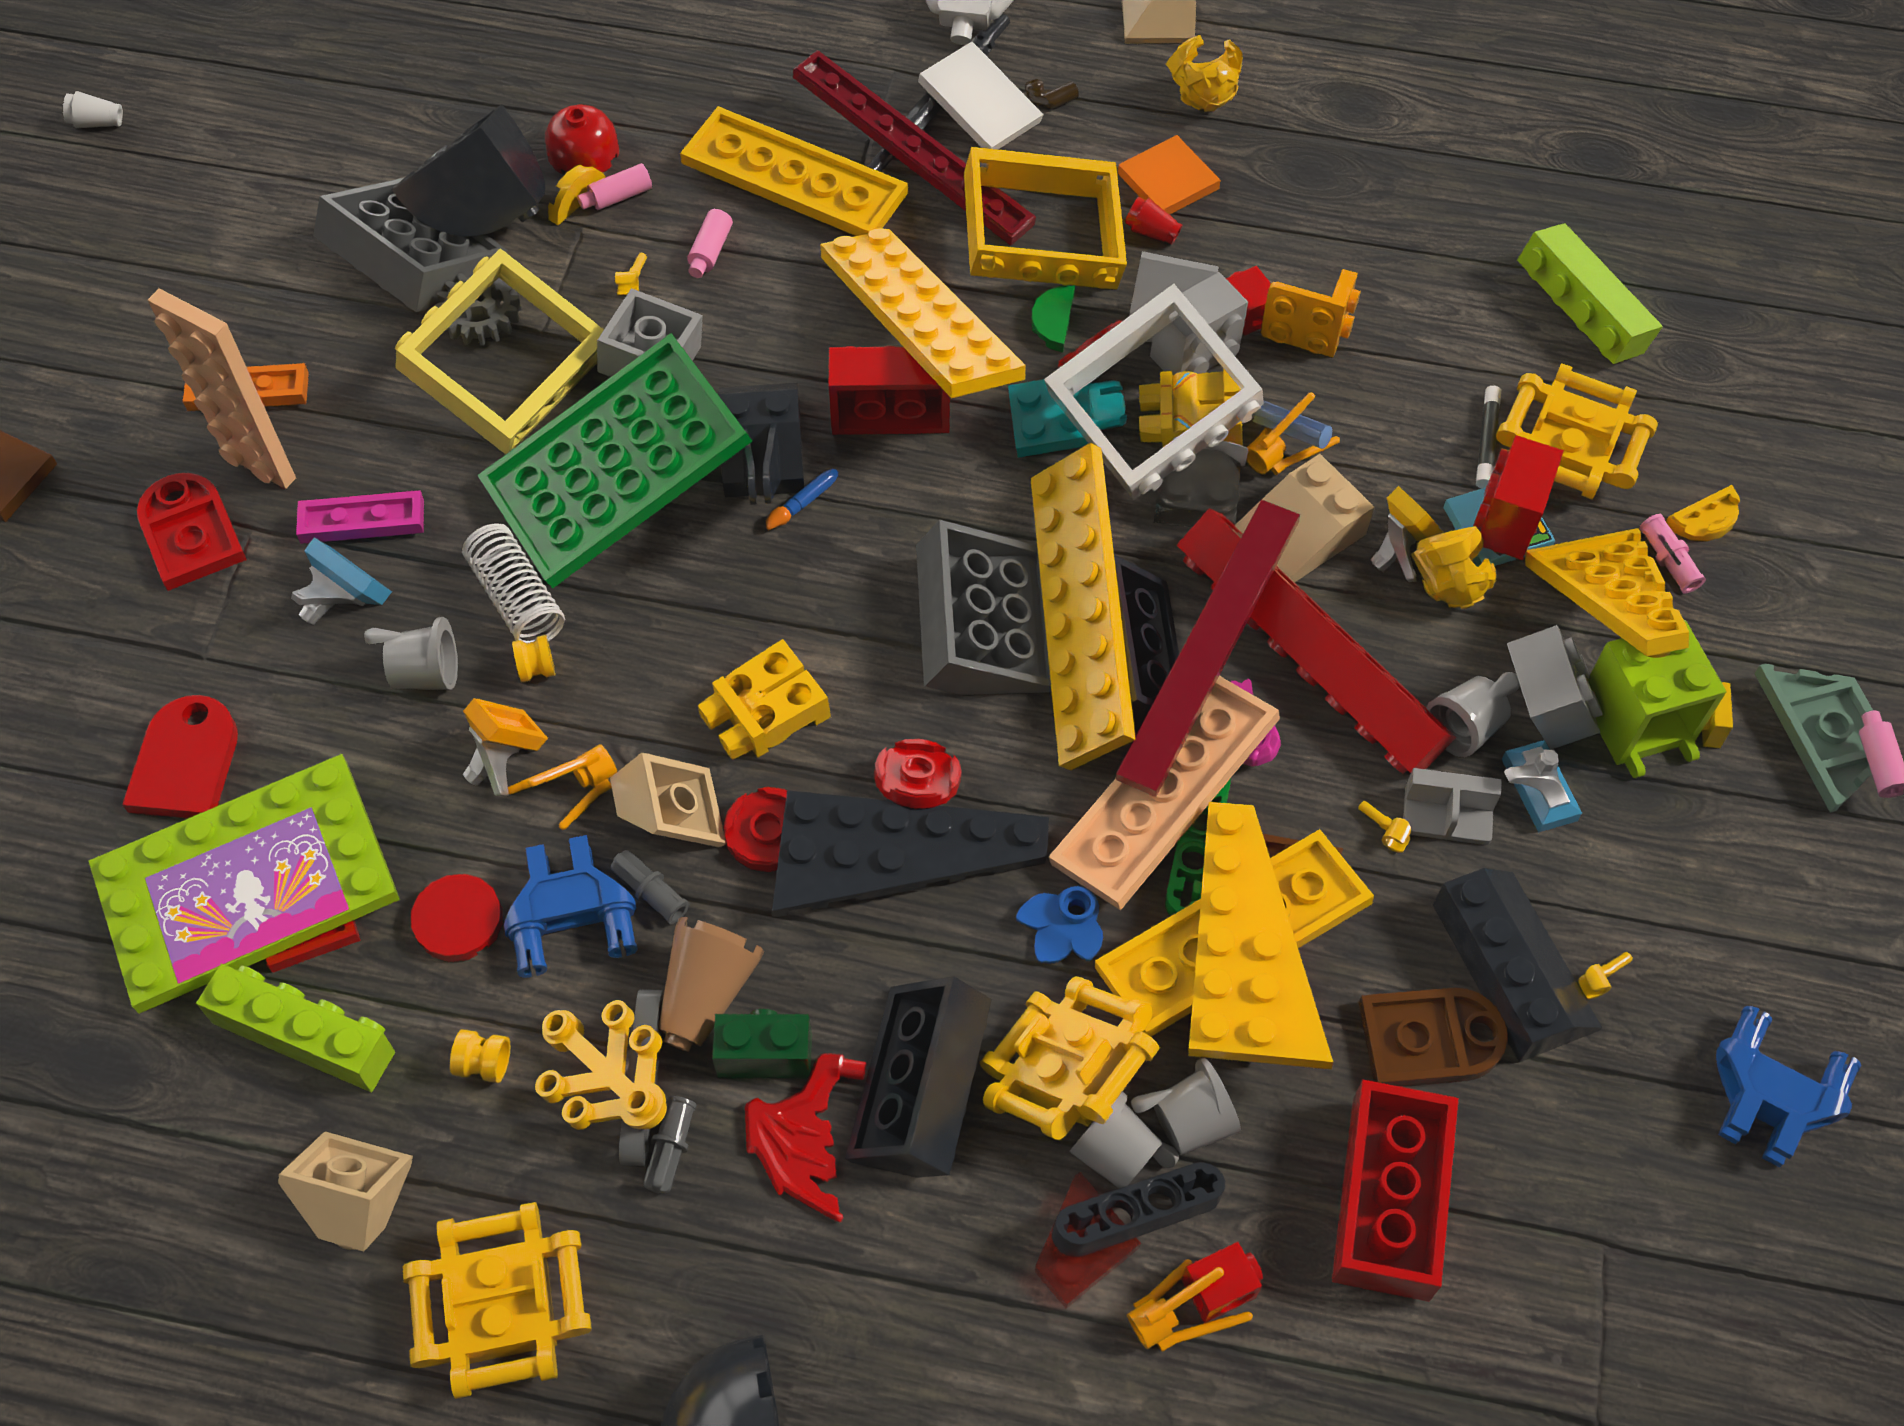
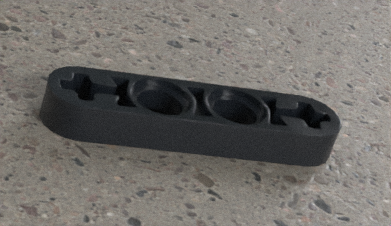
(1136, 1203)

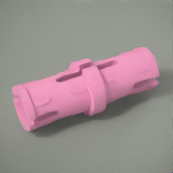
(1686, 573)

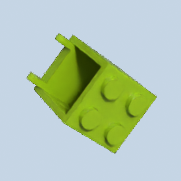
(1653, 701)

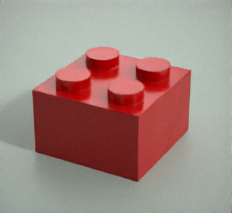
(1517, 496)

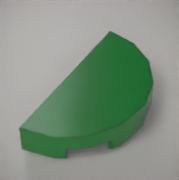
(1052, 316)

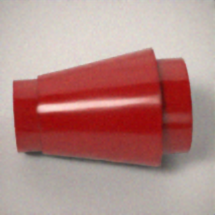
(1152, 221)

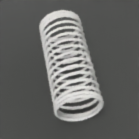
(527, 615)

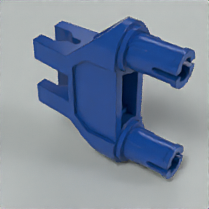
(567, 902)
(1777, 1093)

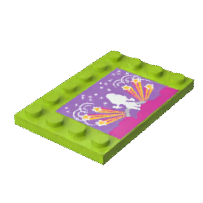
(241, 882)

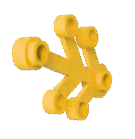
(566, 1033)

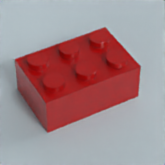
(884, 393)

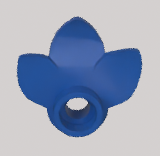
(1060, 930)

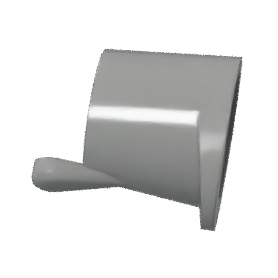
(418, 657)
(1474, 711)
(1193, 1110)
(1122, 1146)

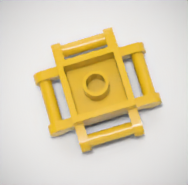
(1581, 428)
(1068, 1059)
(496, 1301)

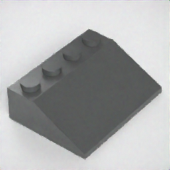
(393, 246)
(981, 613)

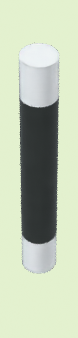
(1488, 435)

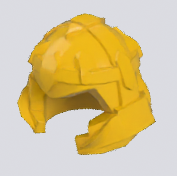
(1207, 83)
(1449, 568)

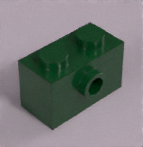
(762, 1045)

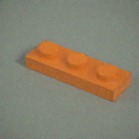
(274, 383)

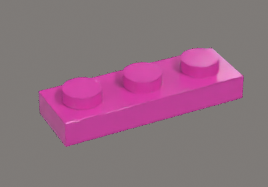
(360, 516)

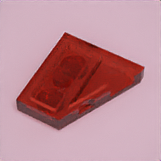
(1074, 1276)

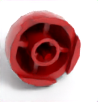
(581, 137)

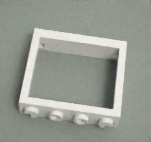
(1118, 344)

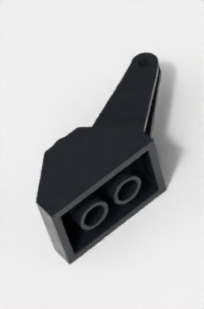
(774, 456)

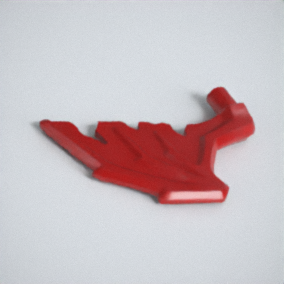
(794, 1140)

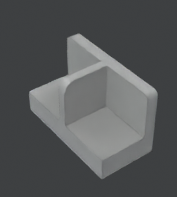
(1451, 805)

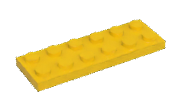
(793, 173)
(1161, 962)

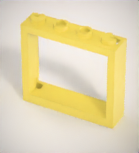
(501, 433)

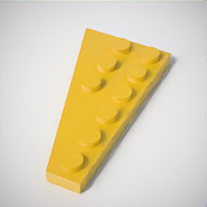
(1617, 586)
(1248, 969)

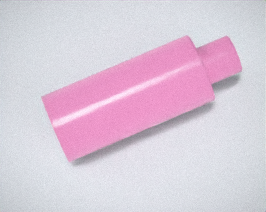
(616, 188)
(709, 242)
(1882, 755)

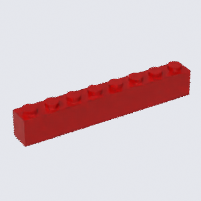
(1326, 654)

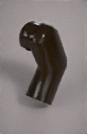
(1050, 98)

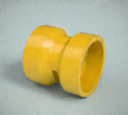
(480, 1056)

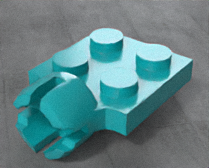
(1045, 428)

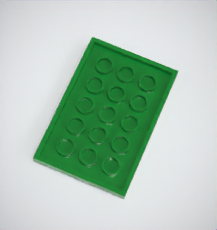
(613, 460)

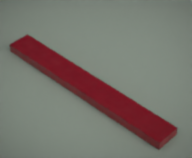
(909, 143)
(1207, 649)

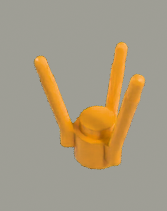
(1268, 447)
(590, 768)
(1155, 1318)

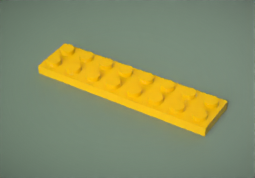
(922, 313)
(1081, 609)

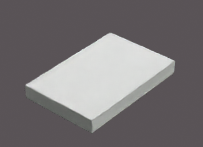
(980, 97)

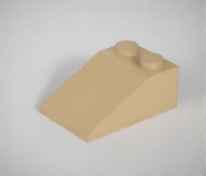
(1330, 515)

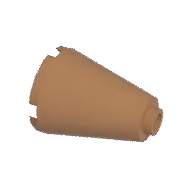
(702, 980)

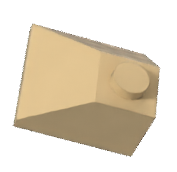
(1158, 21)
(669, 799)
(345, 1188)

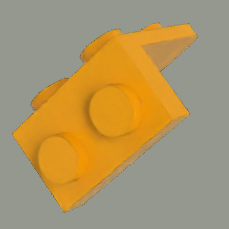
(1311, 318)

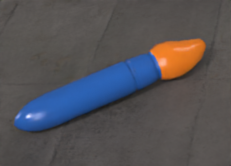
(800, 500)

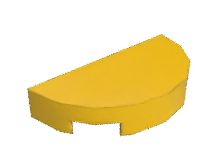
(571, 185)
(1708, 517)

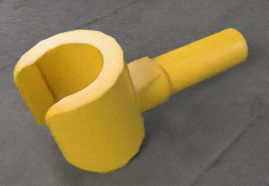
(630, 279)
(1397, 830)
(1595, 981)

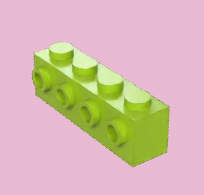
(1589, 293)
(297, 1027)

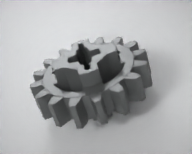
(485, 315)

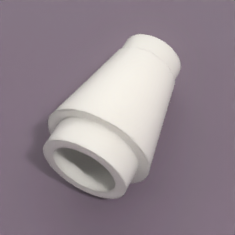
(89, 111)

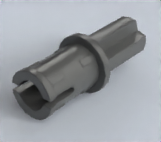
(649, 886)
(669, 1144)

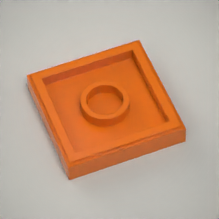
(1169, 175)

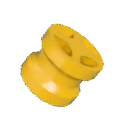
(533, 658)

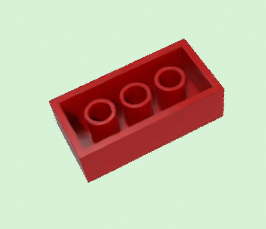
(1396, 1191)

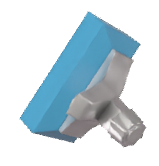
(335, 582)
(1541, 785)

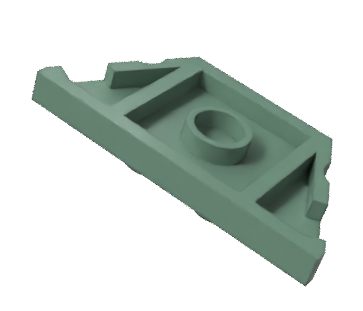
(1824, 727)

